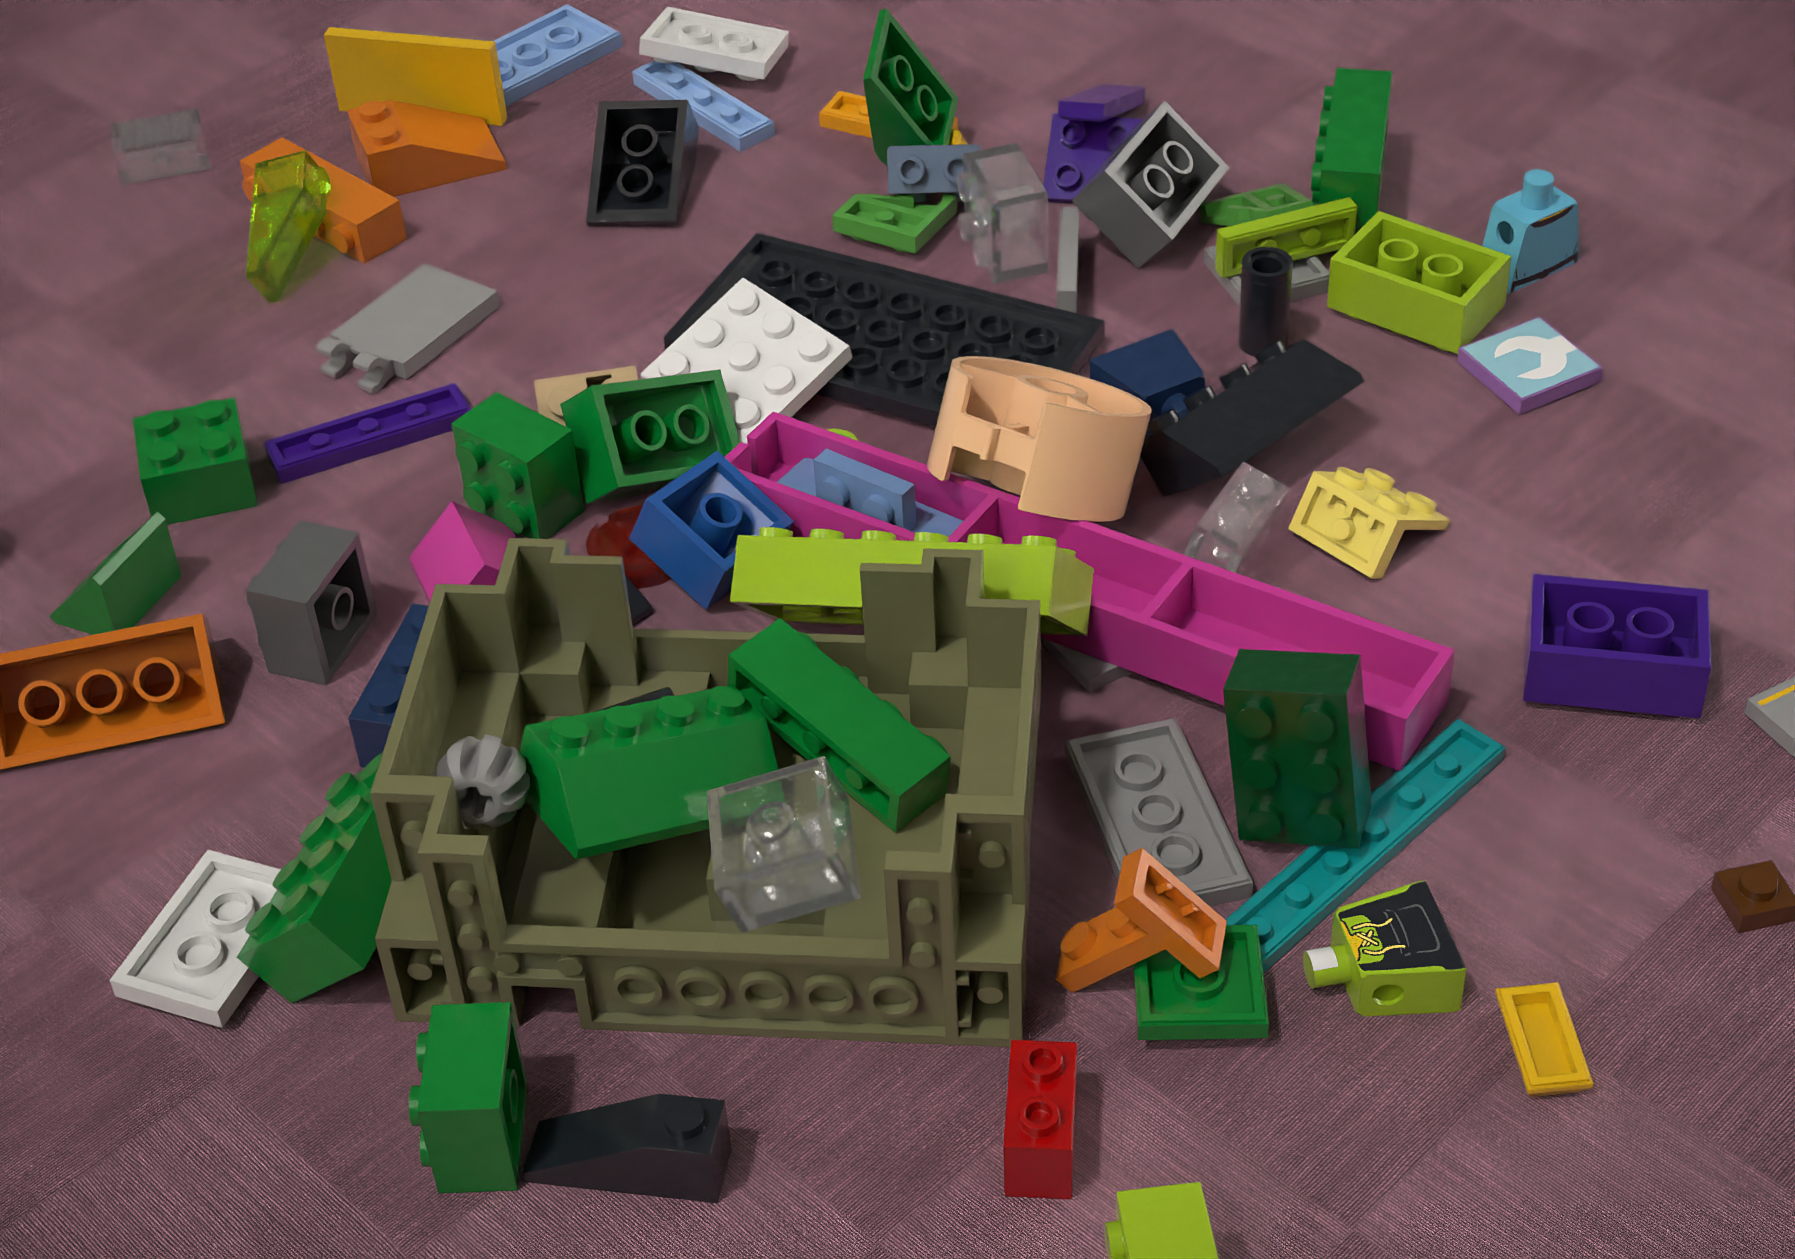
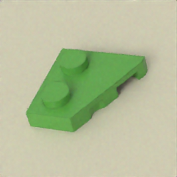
(1252, 205)
(893, 219)

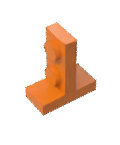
(1149, 916)

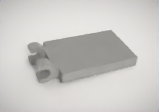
(407, 326)

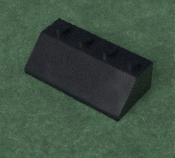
(1243, 414)

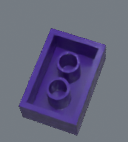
(1617, 646)

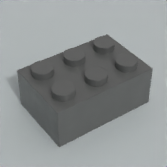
(1151, 184)

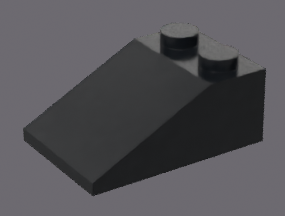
(642, 162)

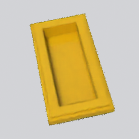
(1544, 1039)

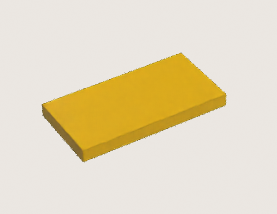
(416, 70)

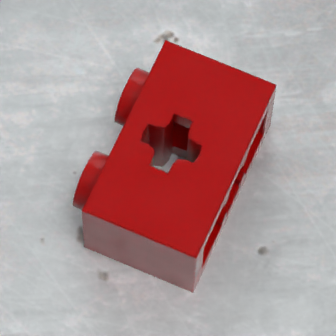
(1040, 1119)

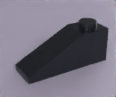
(636, 1147)

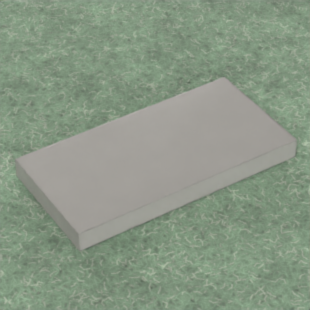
(1153, 797)

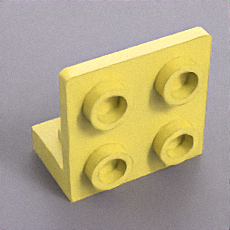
(1361, 517)

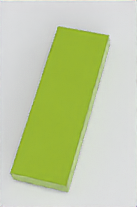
(1297, 232)

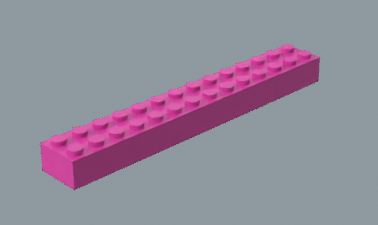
(1147, 604)

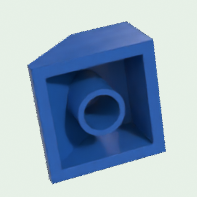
(696, 522)

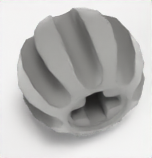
(487, 780)

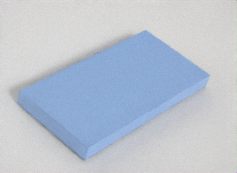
(551, 49)

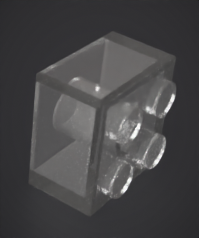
(1004, 213)
(782, 844)

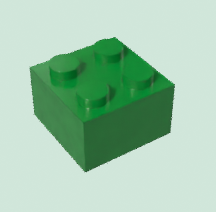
(194, 461)
(518, 467)
(470, 1097)

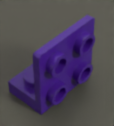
(1078, 151)

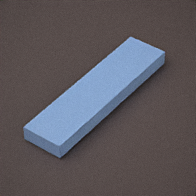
(712, 107)

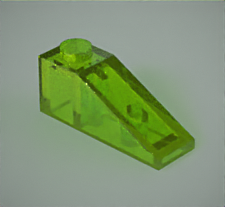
(285, 216)

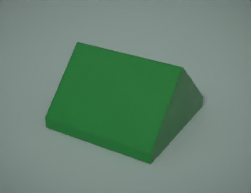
(124, 583)

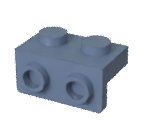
(926, 169)

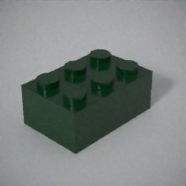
(1298, 747)

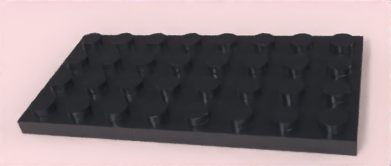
(900, 323)

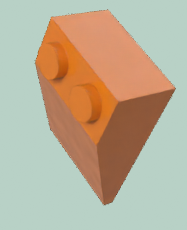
(420, 146)

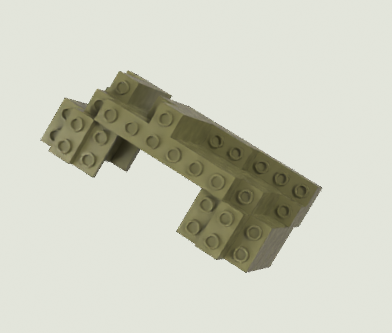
(639, 929)

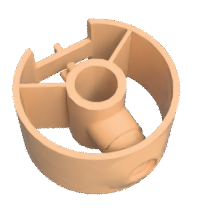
(1040, 435)

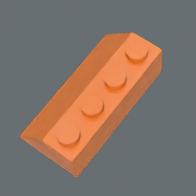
(108, 690)

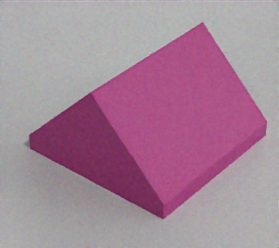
(460, 550)

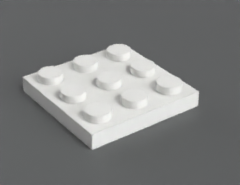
(764, 352)

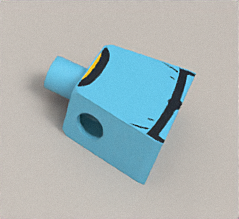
(1535, 229)

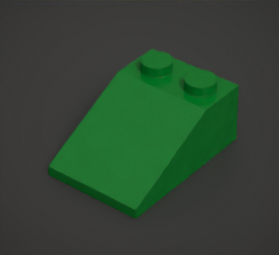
(904, 92)
(647, 431)

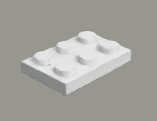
(714, 43)
(192, 946)

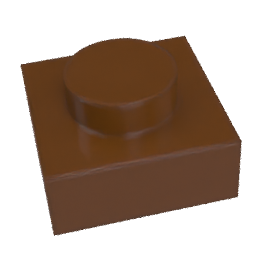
(1754, 896)

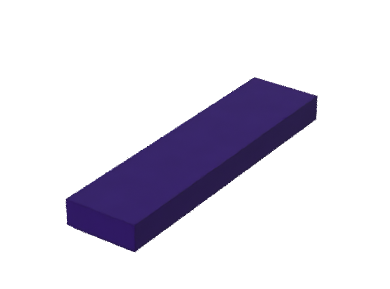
(1101, 102)
(365, 433)

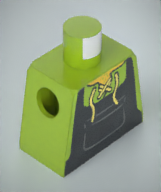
(1391, 955)

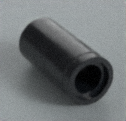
(1264, 298)

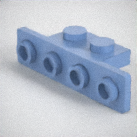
(867, 492)

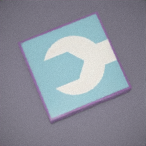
(1529, 365)

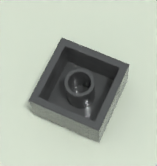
(312, 602)

